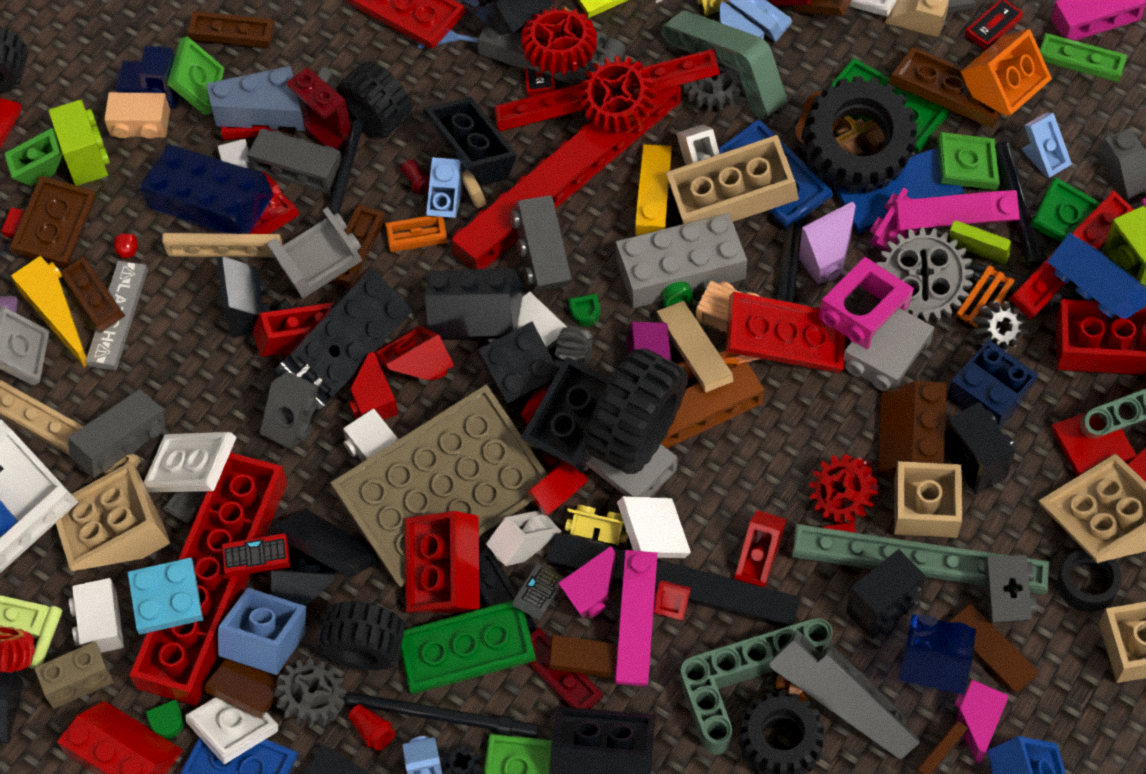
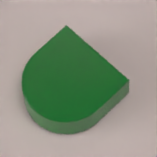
(676, 293)
(585, 310)
(166, 719)

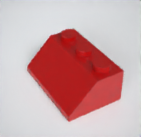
(442, 563)
(115, 743)

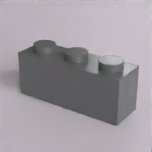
(295, 160)
(540, 244)
(116, 433)

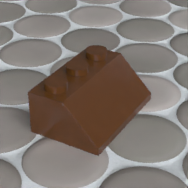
(911, 425)

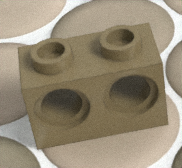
(74, 675)

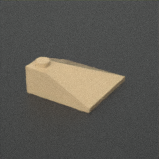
(1103, 510)
(111, 522)

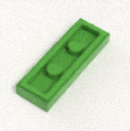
(1082, 57)

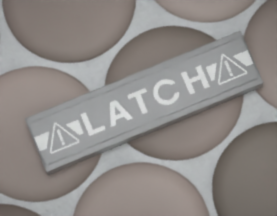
(126, 291)

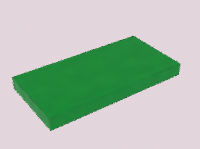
(927, 115)
(466, 647)

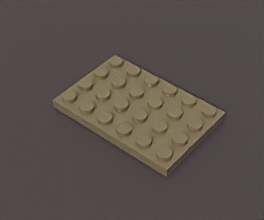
(454, 462)

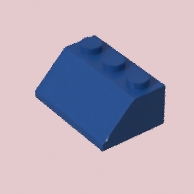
(1098, 278)
(1026, 756)

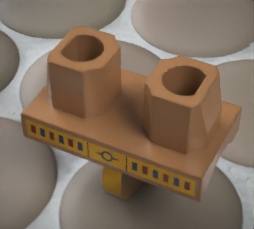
(857, 134)

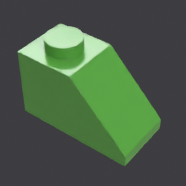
(35, 158)

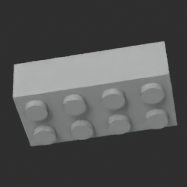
(682, 253)

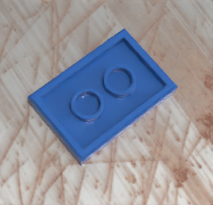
(261, 759)

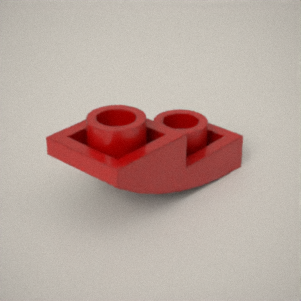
(556, 488)

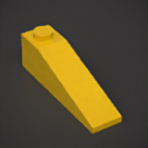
(653, 189)
(43, 291)

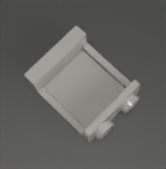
(317, 254)
(891, 350)
(645, 482)

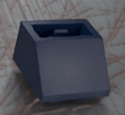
(994, 381)

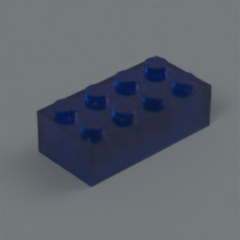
(206, 190)

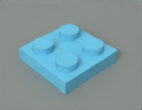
(165, 596)

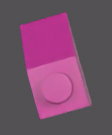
(591, 584)
(980, 713)

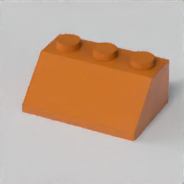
(1007, 73)

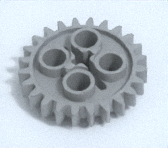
(951, 274)

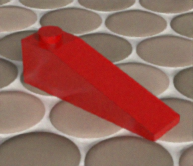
(281, 329)

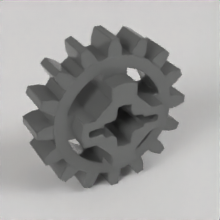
(715, 89)
(310, 693)

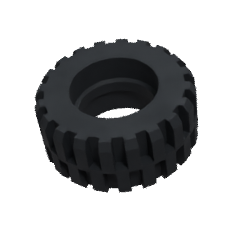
(866, 100)
(636, 410)

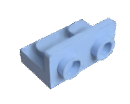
(768, 17)

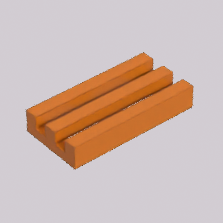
(416, 236)
(998, 277)

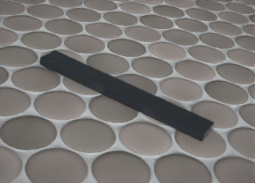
(706, 588)

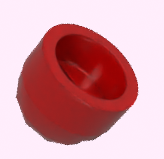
(126, 245)

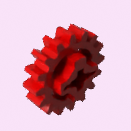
(850, 475)

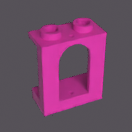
(879, 283)

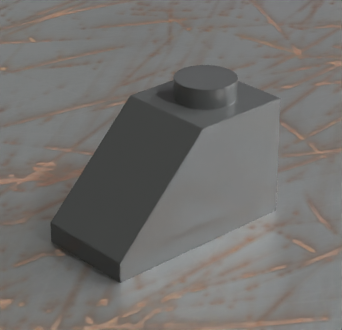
(1125, 163)

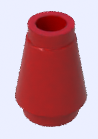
(372, 728)

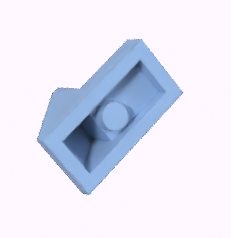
(1046, 145)

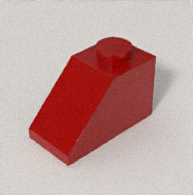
(372, 391)
(760, 548)

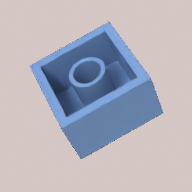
(261, 631)

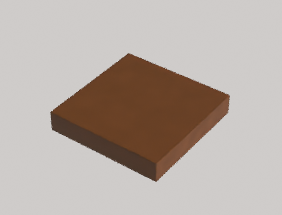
(244, 687)

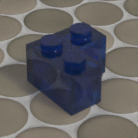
(149, 74)

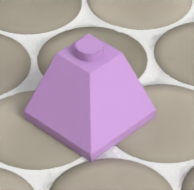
(826, 243)

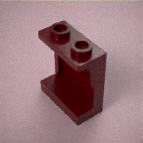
(325, 110)

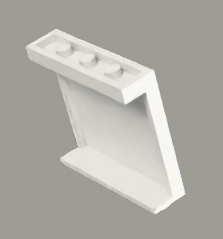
(29, 494)

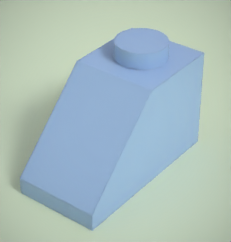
(422, 756)

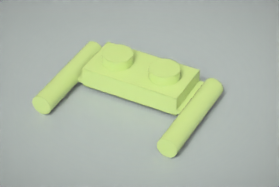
(34, 618)

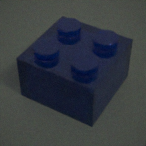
(938, 653)

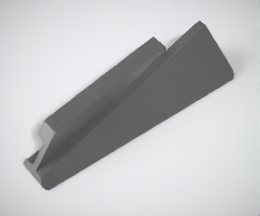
(845, 692)

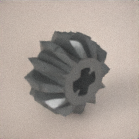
(1006, 319)
(575, 344)

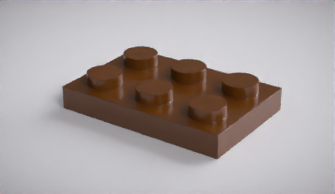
(53, 221)

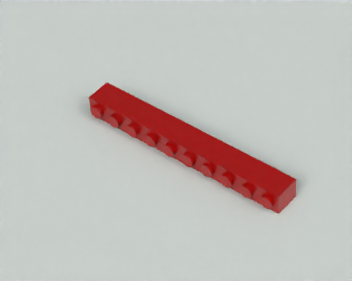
(558, 176)

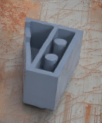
(256, 100)

